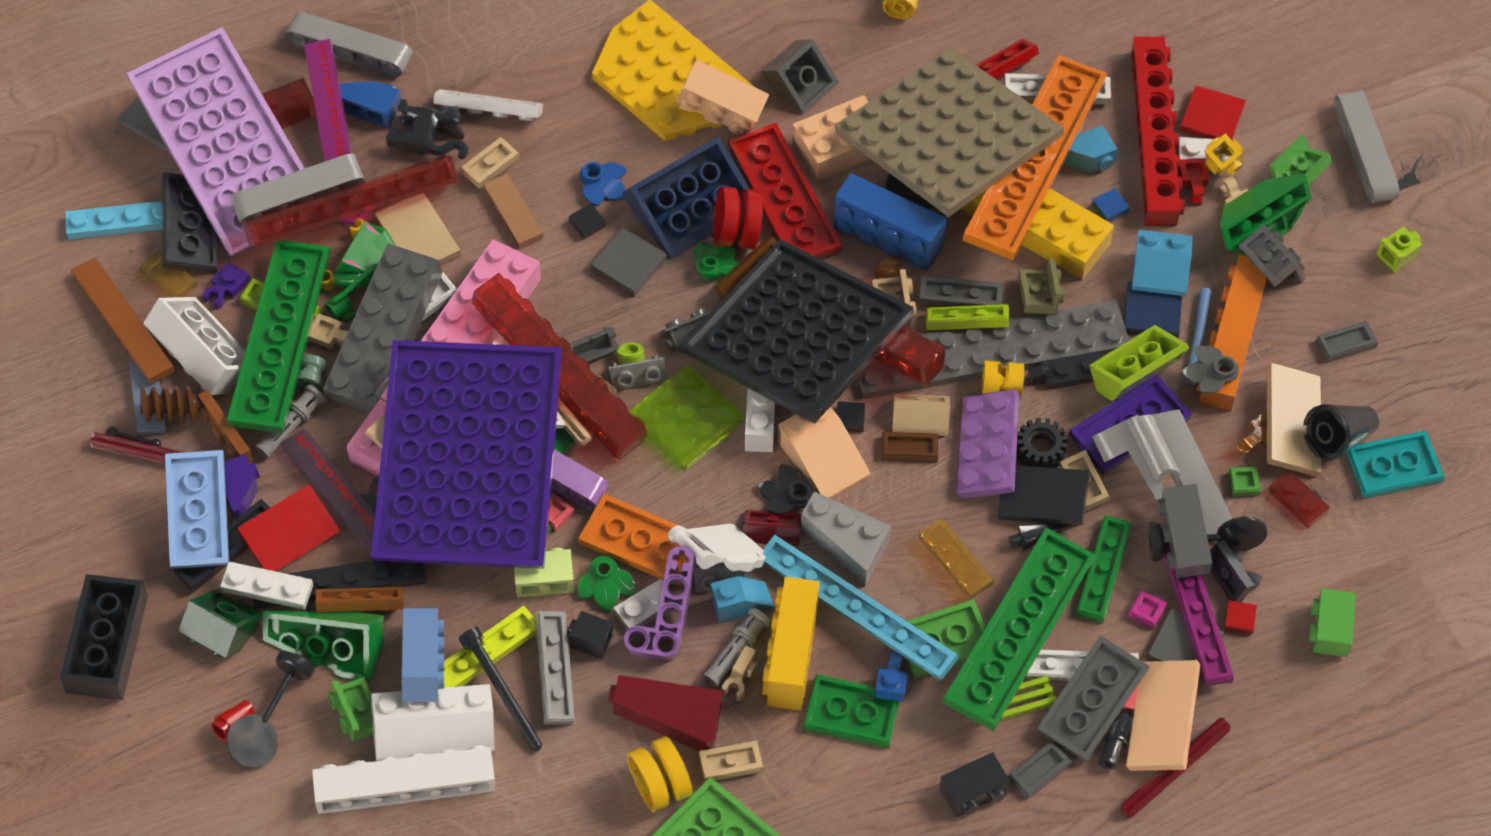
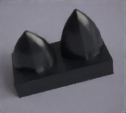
(1231, 574)

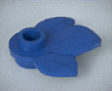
(605, 184)

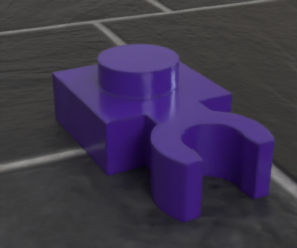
(227, 281)

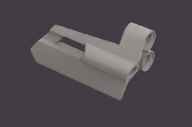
(1165, 446)

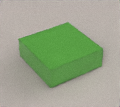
(1244, 482)

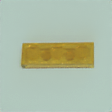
(956, 558)

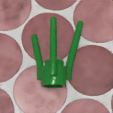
(340, 304)

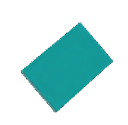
(1395, 464)

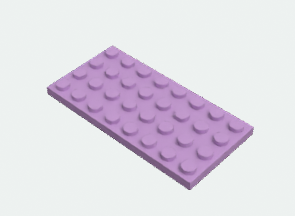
(214, 127)

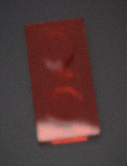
(1299, 499)

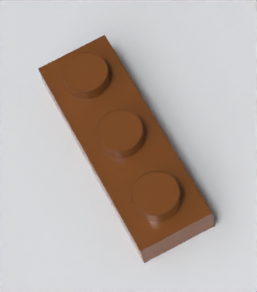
(210, 411)
(360, 599)

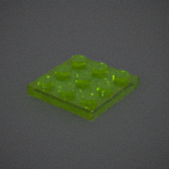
(686, 417)

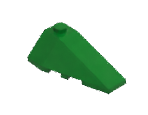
(337, 640)

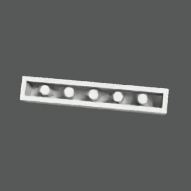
(403, 779)

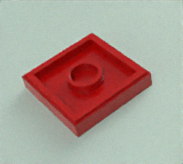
(1212, 114)

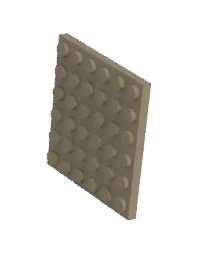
(949, 131)

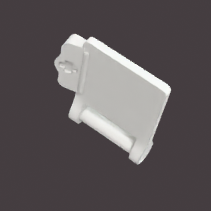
(720, 544)

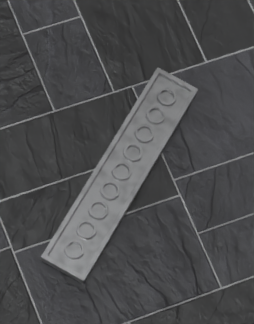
(1025, 341)

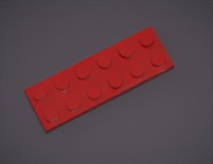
(785, 191)

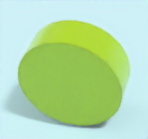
(630, 353)

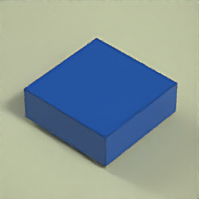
(1110, 205)

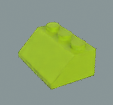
(1136, 362)

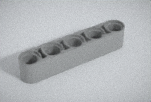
(351, 43)
(1366, 146)
(297, 186)

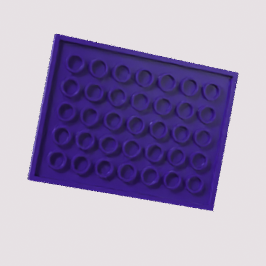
(467, 454)

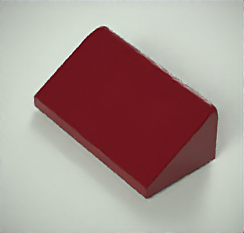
(763, 525)

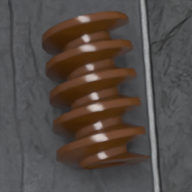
(169, 403)

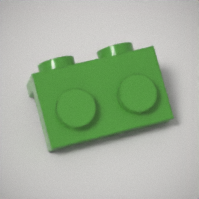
(1300, 160)
(354, 707)

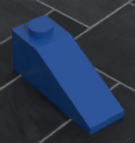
(371, 101)

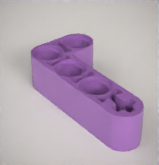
(577, 482)
(667, 603)

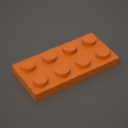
(630, 536)

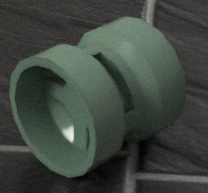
(311, 372)

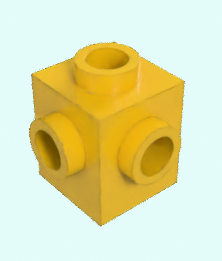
(1221, 148)

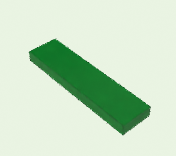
(1104, 569)

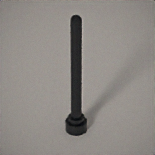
(473, 641)

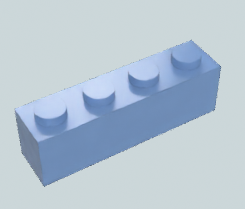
(422, 654)

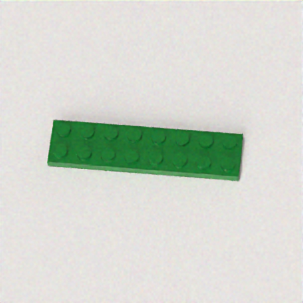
(279, 337)
(1018, 629)

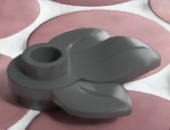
(1208, 369)

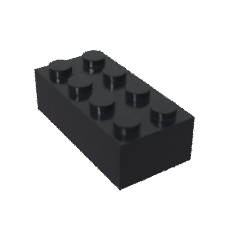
(104, 637)

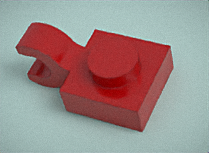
(1194, 175)

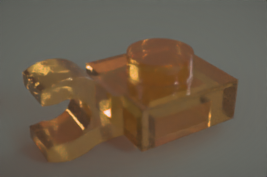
(1258, 432)

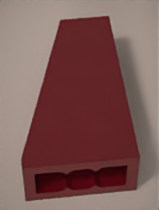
(671, 709)

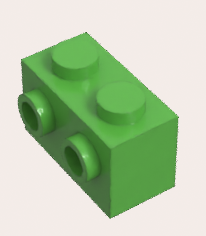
(1333, 622)

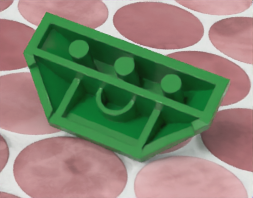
(1270, 203)

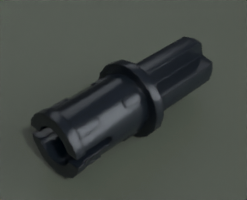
(1115, 741)

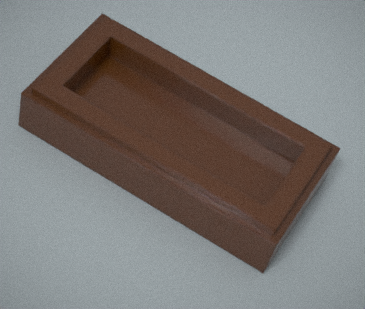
(910, 447)

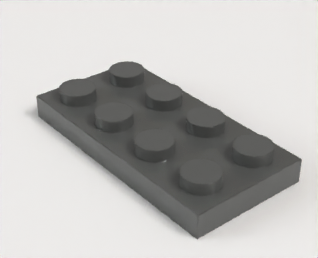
(1093, 699)

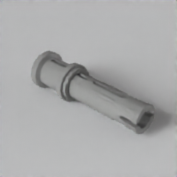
(298, 413)
(743, 636)

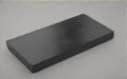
(186, 231)

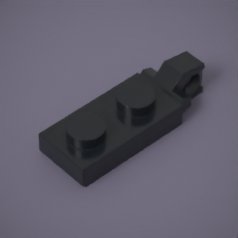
(1063, 371)

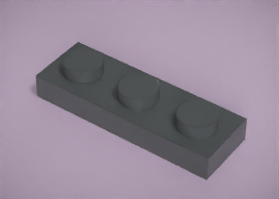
(959, 292)

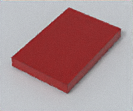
(288, 530)

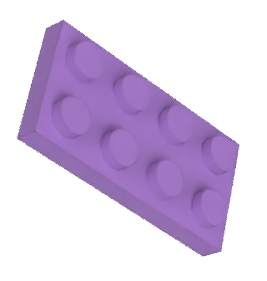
(988, 444)

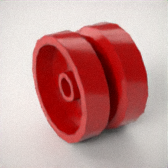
(737, 218)

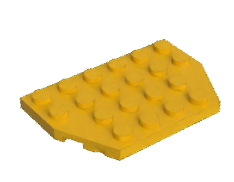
(647, 67)

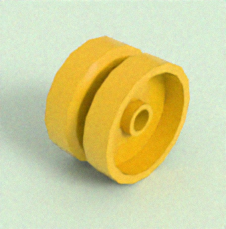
(659, 774)

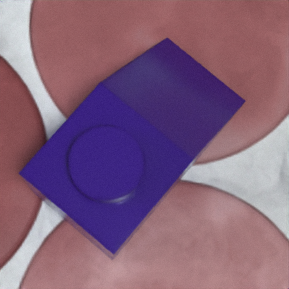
(240, 484)

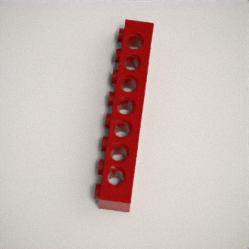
(1154, 112)

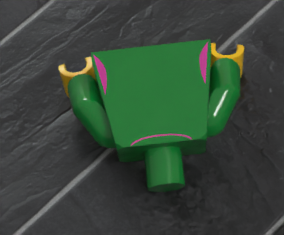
(361, 254)

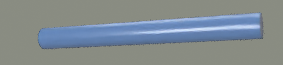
(1200, 325)

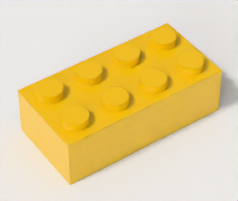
(791, 643)

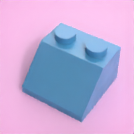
(1162, 262)

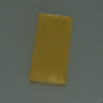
(172, 281)

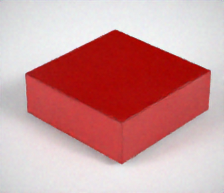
(1240, 617)

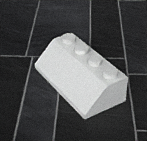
(197, 342)
(453, 722)

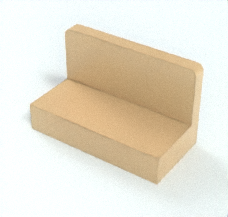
(921, 414)

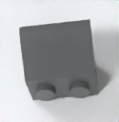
(800, 75)

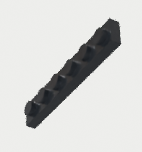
(359, 575)

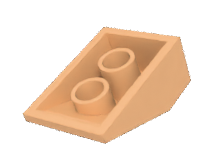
(823, 453)

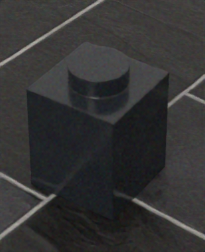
(590, 634)

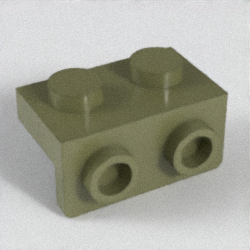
(1041, 289)

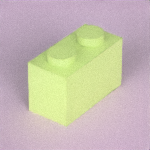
(552, 580)

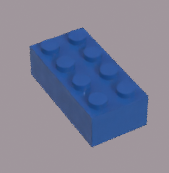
(889, 222)

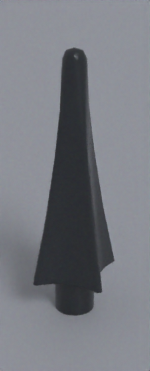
(1030, 534)

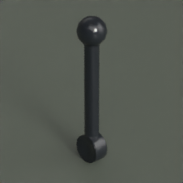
(113, 431)

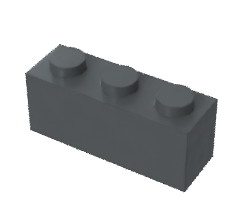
(1185, 531)

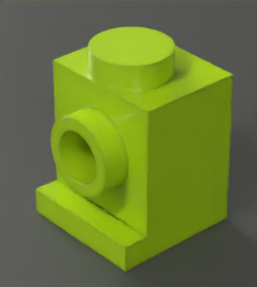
(1399, 248)

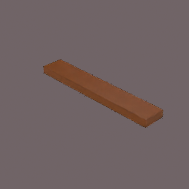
(123, 321)

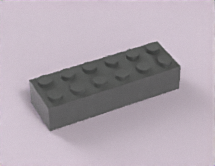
(388, 312)

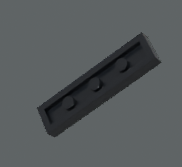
(197, 576)

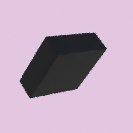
(587, 221)
(851, 415)

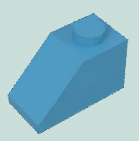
(1092, 151)
(737, 595)

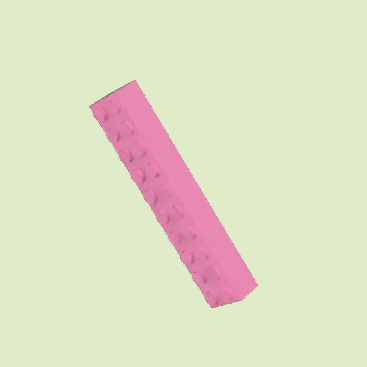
(457, 324)

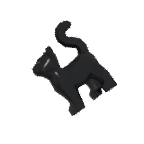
(425, 125)

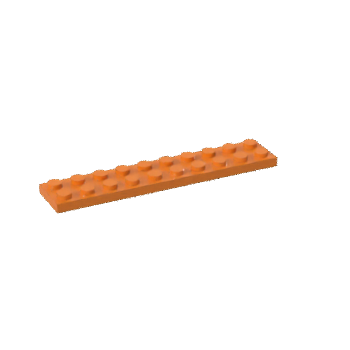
(1015, 200)

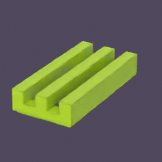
(1035, 706)

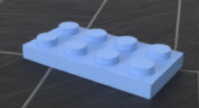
(196, 509)

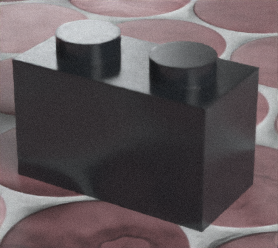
(974, 785)

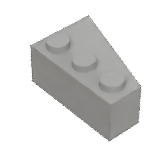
(846, 534)

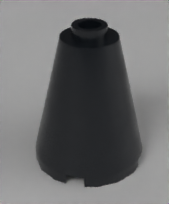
(1338, 428)

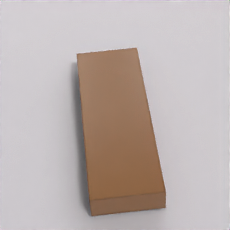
(513, 211)

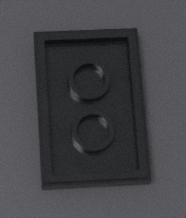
(1046, 496)

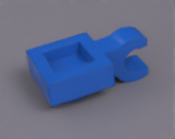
(890, 681)

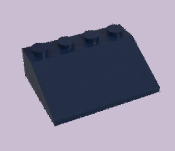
(681, 198)

